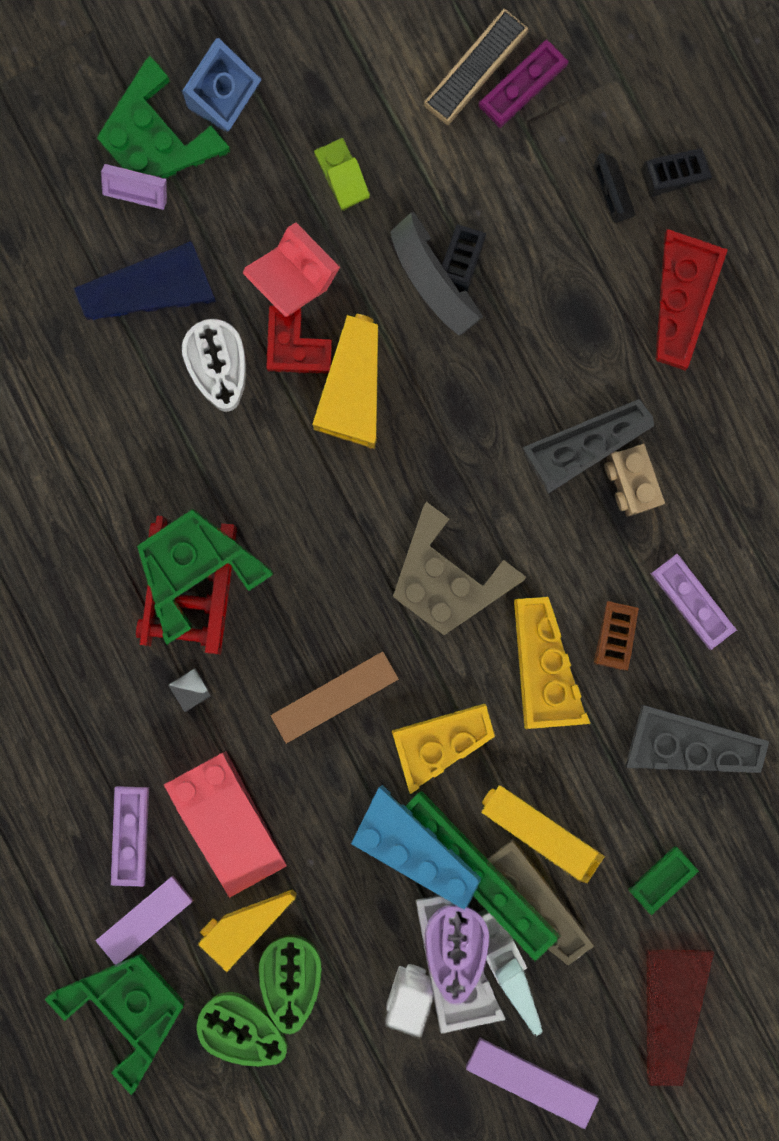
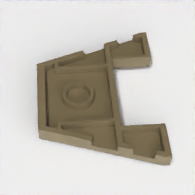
(438, 588)

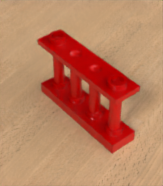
(213, 604)

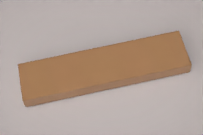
(334, 697)

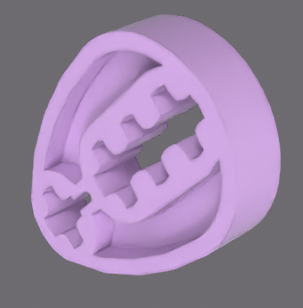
(438, 945)

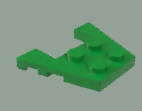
(142, 139)
(185, 556)
(135, 1002)

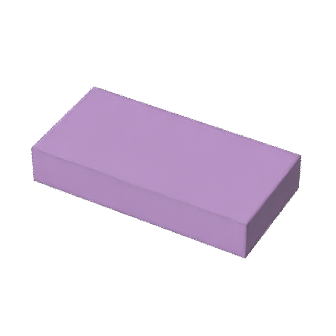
(134, 186)

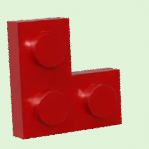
(289, 351)

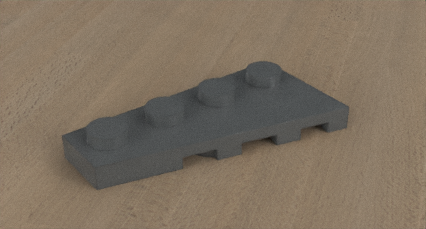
(583, 445)
(683, 743)

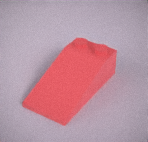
(225, 824)

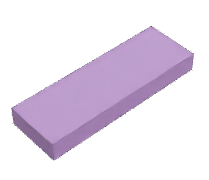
(693, 601)
(129, 836)
(144, 920)

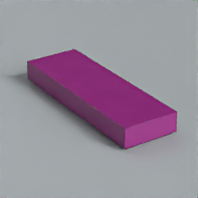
(523, 83)

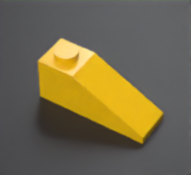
(238, 930)

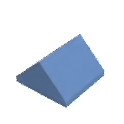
(220, 86)

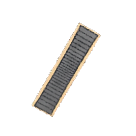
(475, 67)

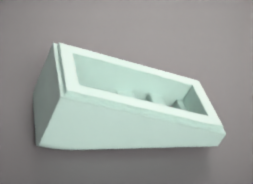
(514, 983)

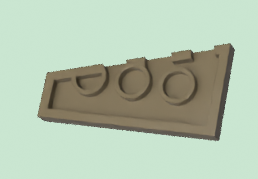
(528, 881)

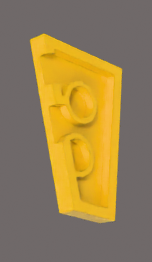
(439, 742)

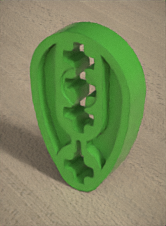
(309, 978)
(227, 1045)

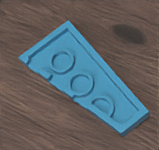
(410, 848)

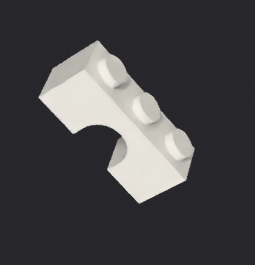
(409, 999)

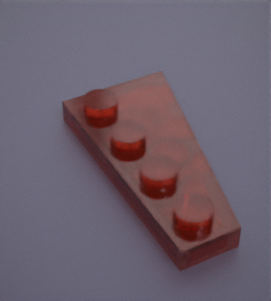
(673, 1008)

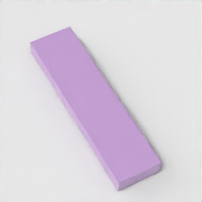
(532, 1082)

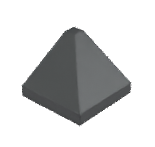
(190, 690)

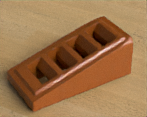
(626, 649)

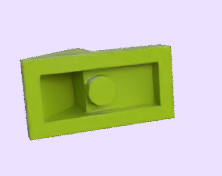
(342, 173)

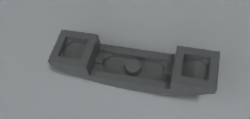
(430, 278)

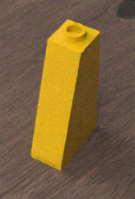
(350, 391)
(542, 834)

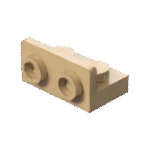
(634, 480)

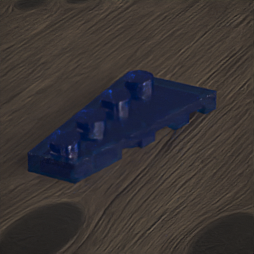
(151, 284)

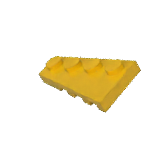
(547, 682)

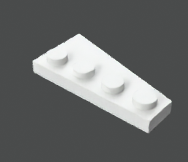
(481, 1004)

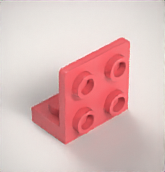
(293, 271)

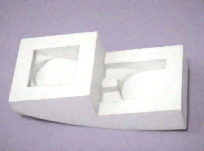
(501, 945)

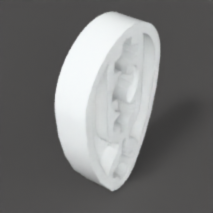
(198, 363)

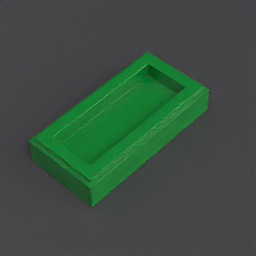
(663, 880)

